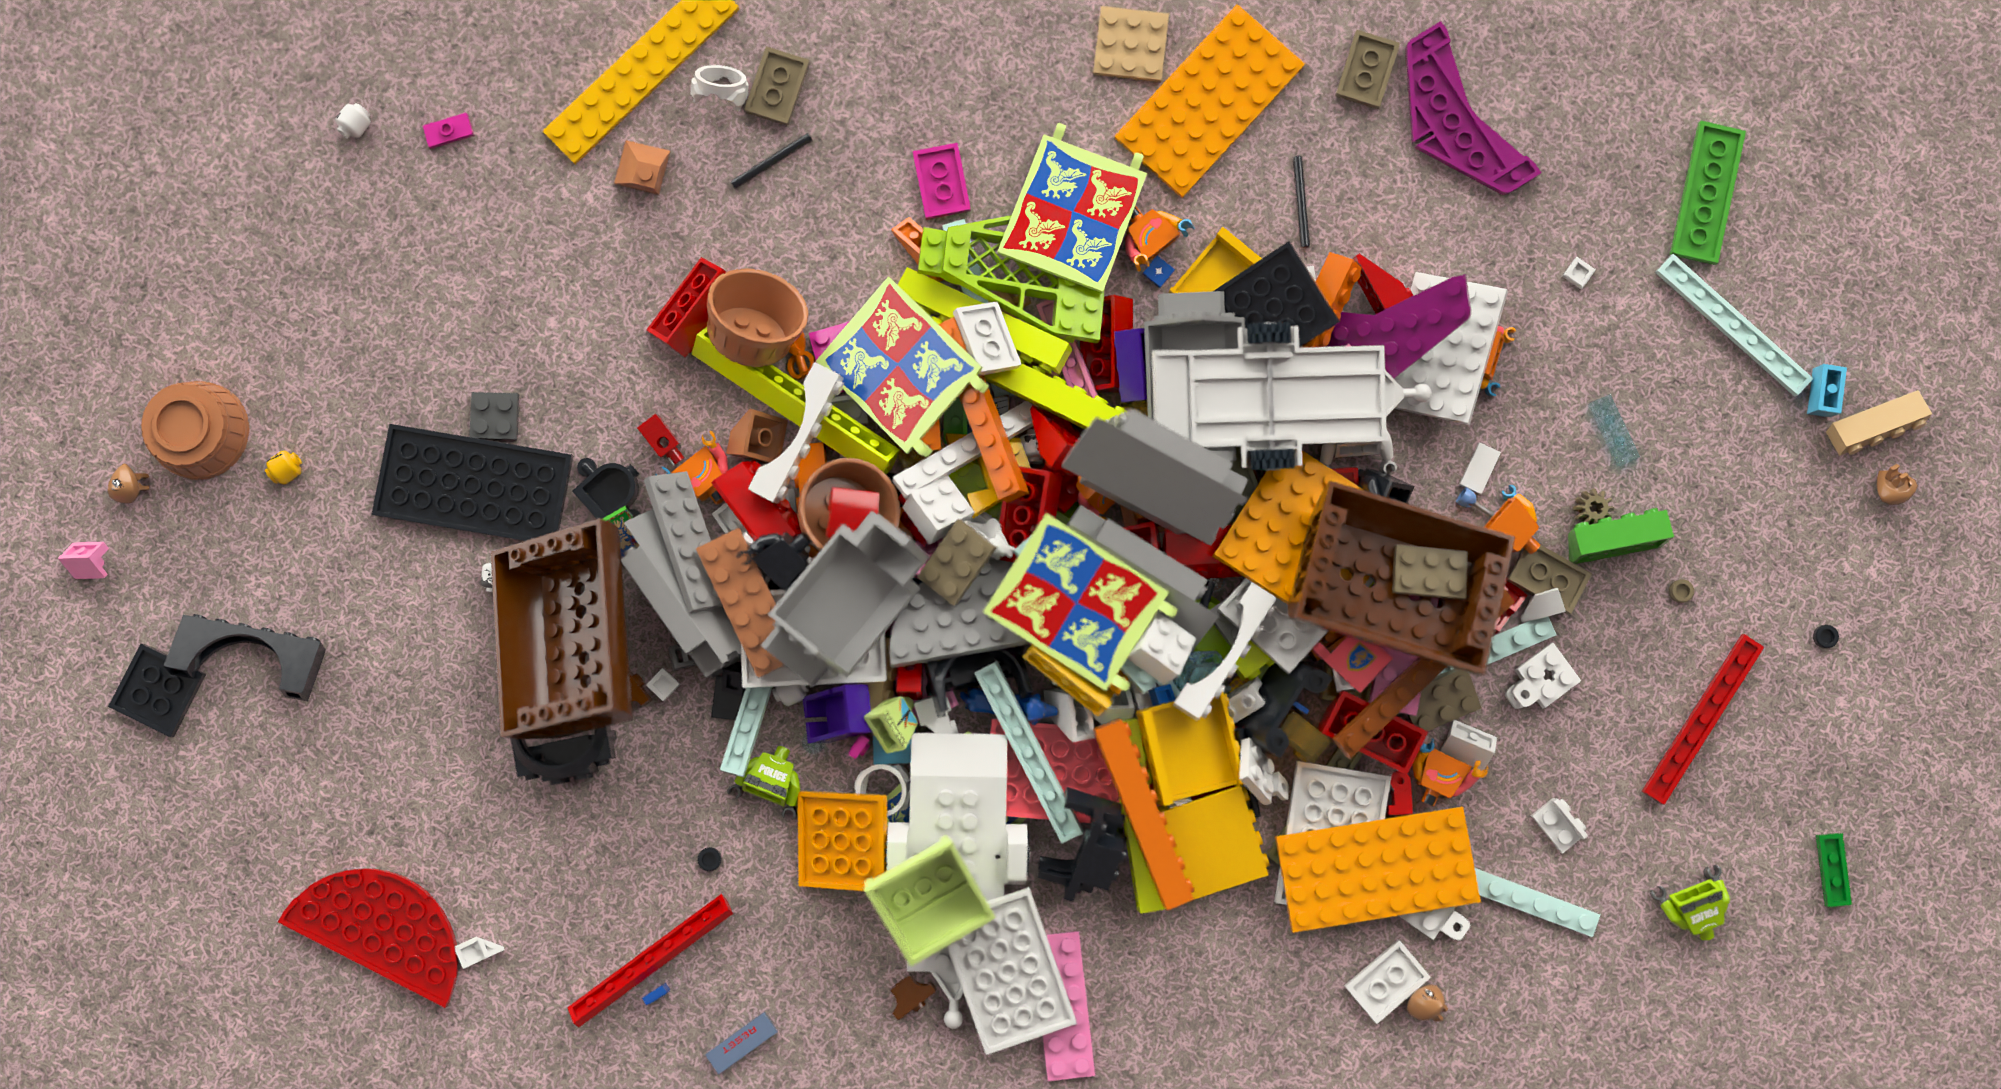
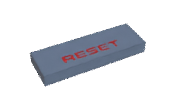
(741, 1042)

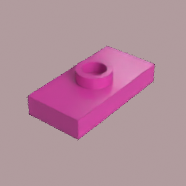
(448, 130)
(860, 746)

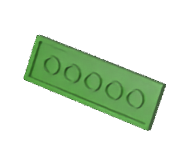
(1707, 192)

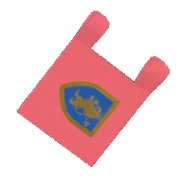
(1355, 661)

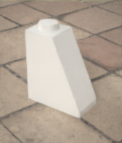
(1072, 716)

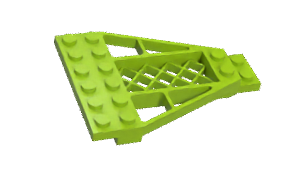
(945, 255)

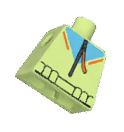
(893, 723)

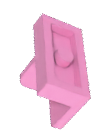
(85, 560)

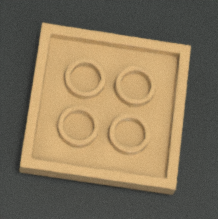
(1131, 44)

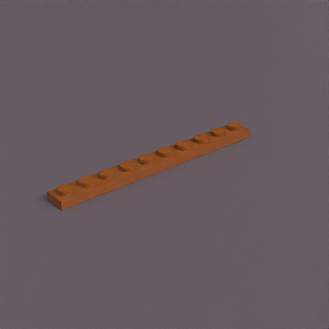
(1394, 699)

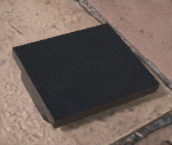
(725, 704)

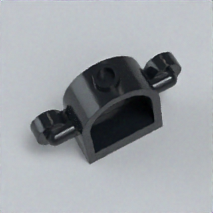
(607, 487)

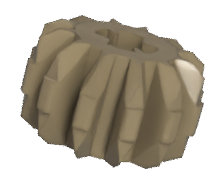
(1588, 500)

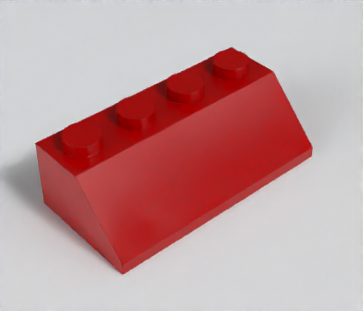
(686, 309)
(1102, 356)
(753, 511)
(1024, 514)
(1197, 554)
(1393, 745)

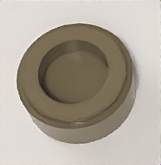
(1681, 591)

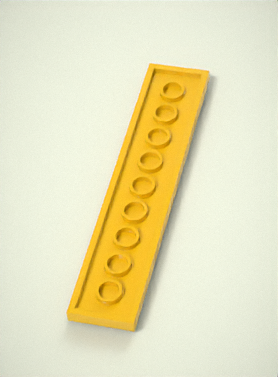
(637, 74)

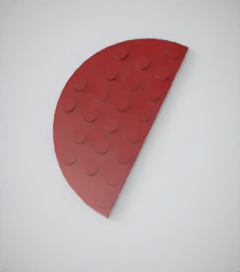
(383, 926)

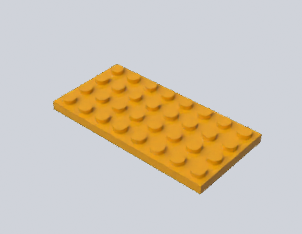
(1209, 100)
(1377, 869)

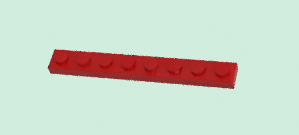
(1702, 719)
(650, 960)

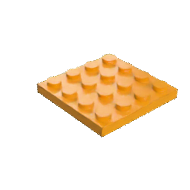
(841, 839)

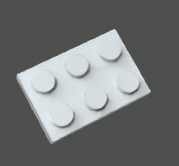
(987, 337)
(1387, 981)

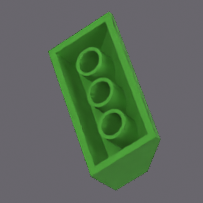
(1619, 536)

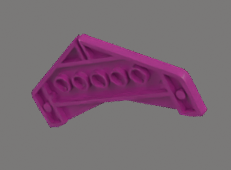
(1458, 134)
(1410, 326)

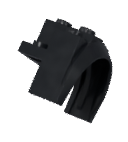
(961, 673)
(565, 758)
(1098, 853)

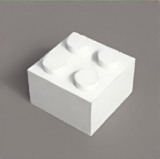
(937, 508)
(1162, 649)

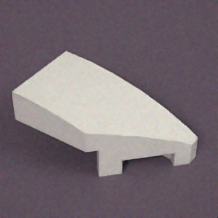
(1543, 605)
(476, 950)

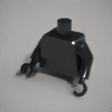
(1384, 485)
(779, 557)

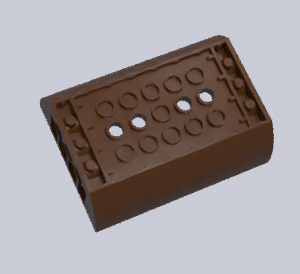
(1359, 534)
(546, 639)

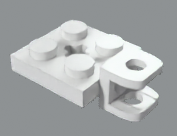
(1532, 684)
(1258, 774)
(1438, 920)

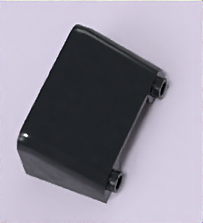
(1280, 693)

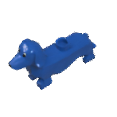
(1032, 707)

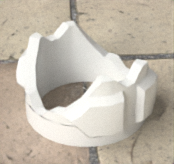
(734, 93)
(901, 773)

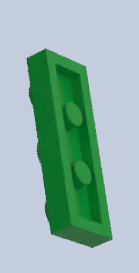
(1833, 869)

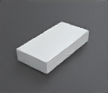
(1479, 468)

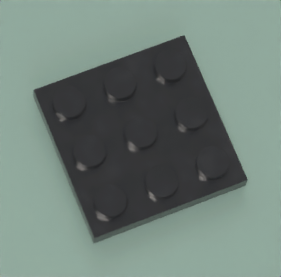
(153, 694)

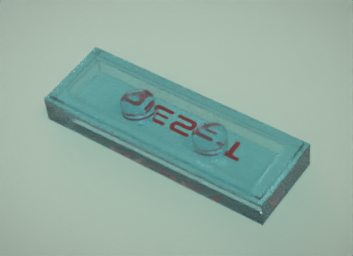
(1613, 430)

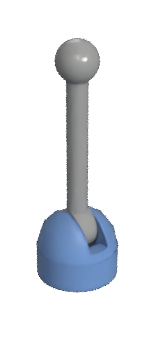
(1468, 499)

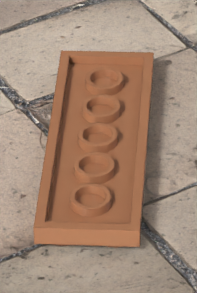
(742, 596)

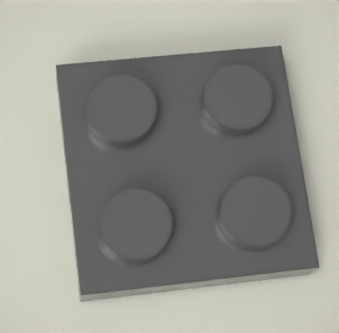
(494, 416)

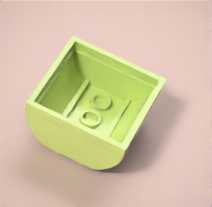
(929, 901)

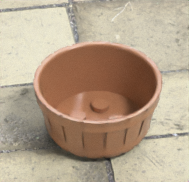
(754, 316)
(195, 429)
(848, 474)

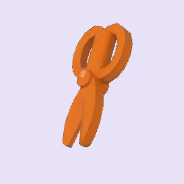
(798, 352)

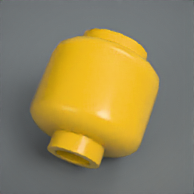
(283, 467)

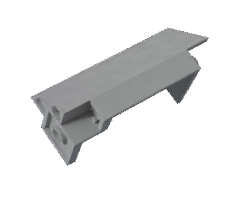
(1191, 323)
(1157, 474)
(1180, 582)
(845, 599)
(701, 634)

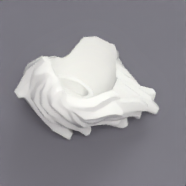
(992, 531)

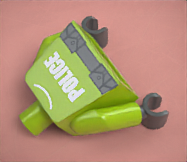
(771, 779)
(1699, 906)

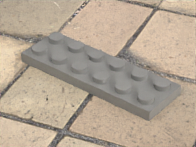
(683, 533)

